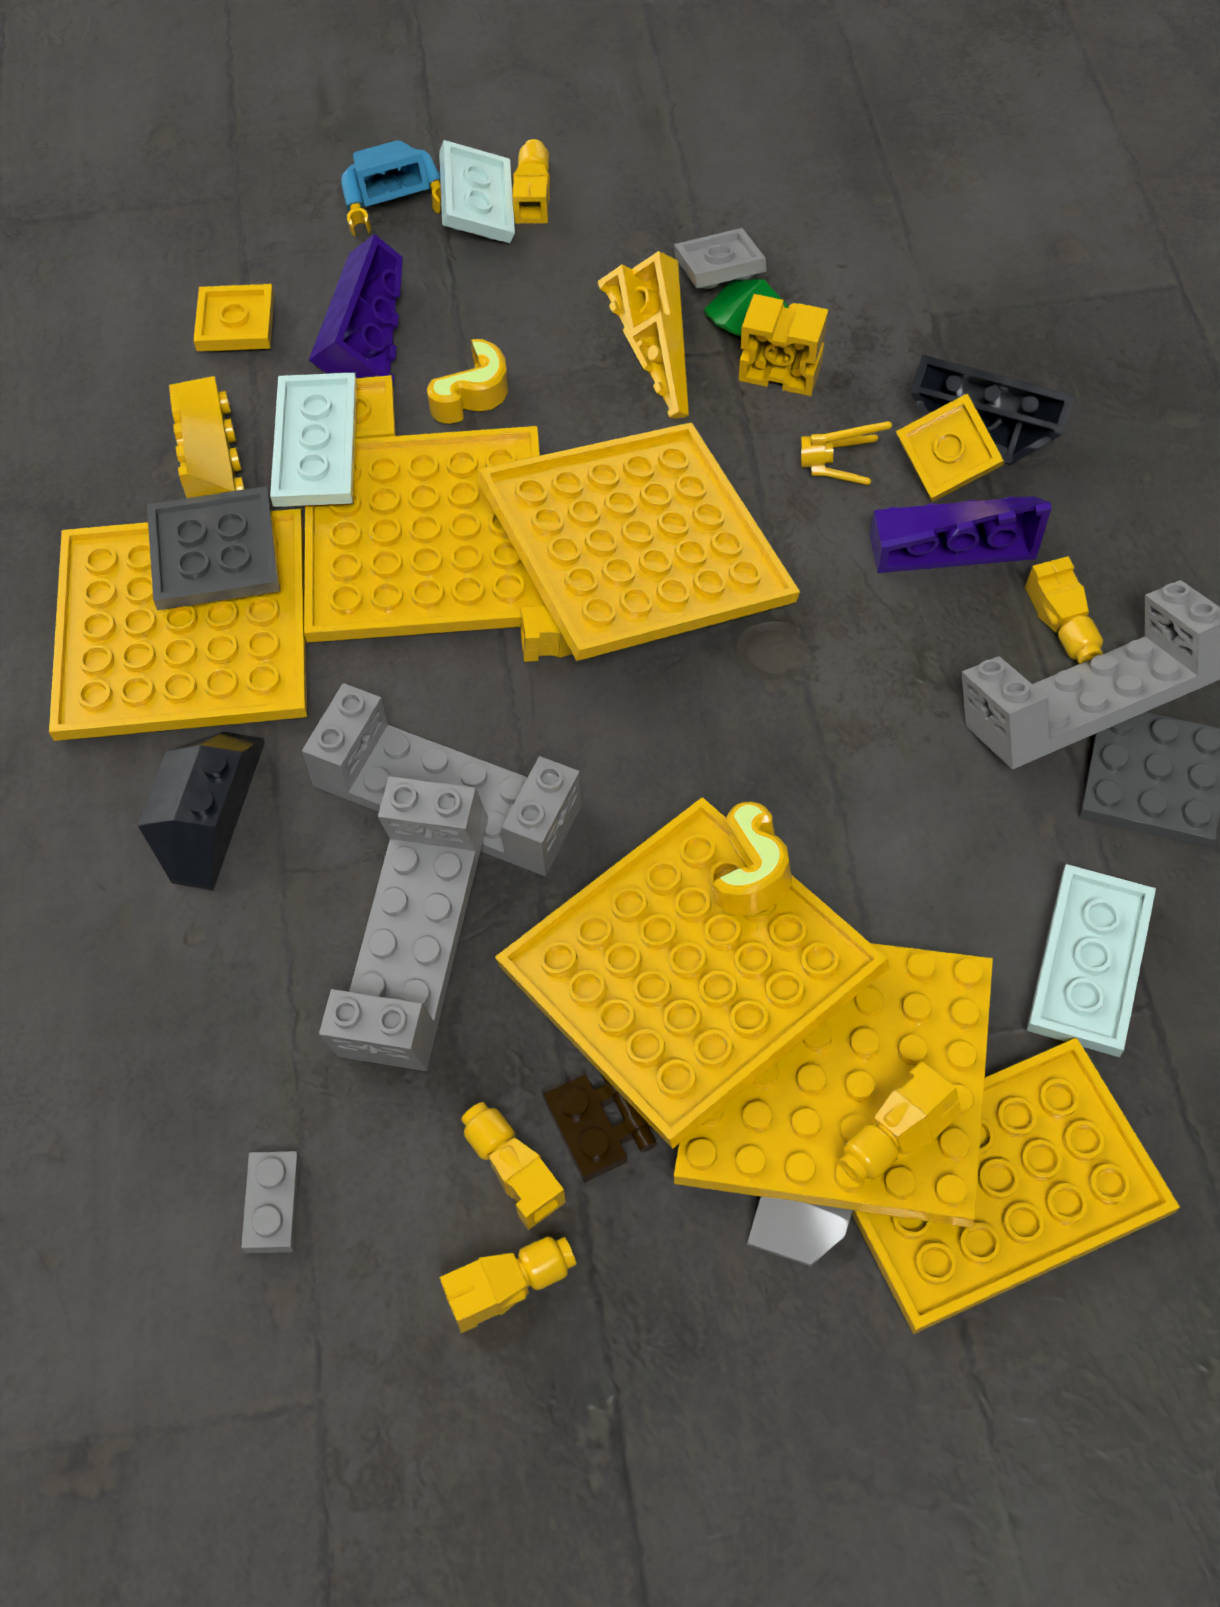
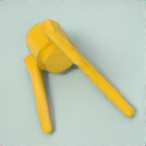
(818, 450)

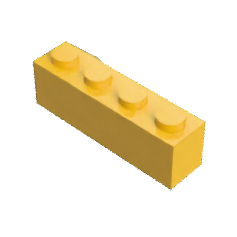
(204, 438)

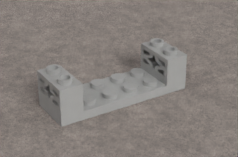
(1036, 719)
(358, 750)
(411, 925)

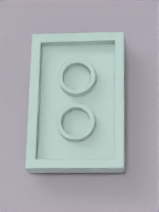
(476, 192)

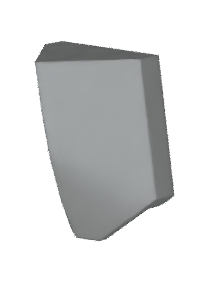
(797, 1229)

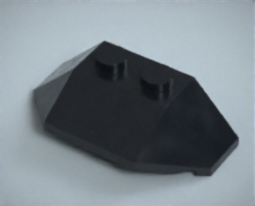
(1015, 412)
(199, 805)

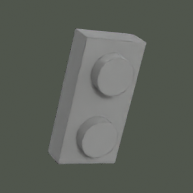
(271, 1202)

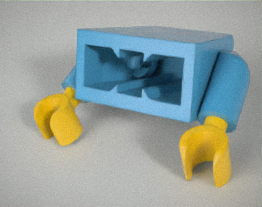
(386, 174)

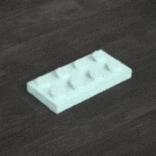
(314, 440)
(1092, 960)

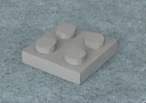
(720, 258)

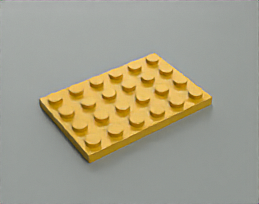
(1051, 1186)

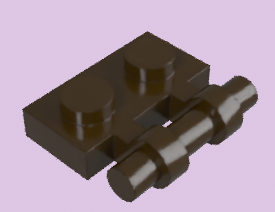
(587, 1130)

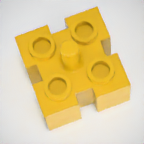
(782, 344)

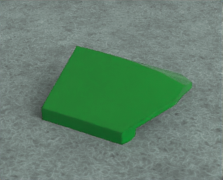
(732, 303)

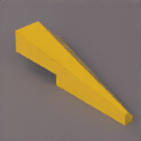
(651, 314)

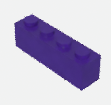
(362, 314)
(958, 533)

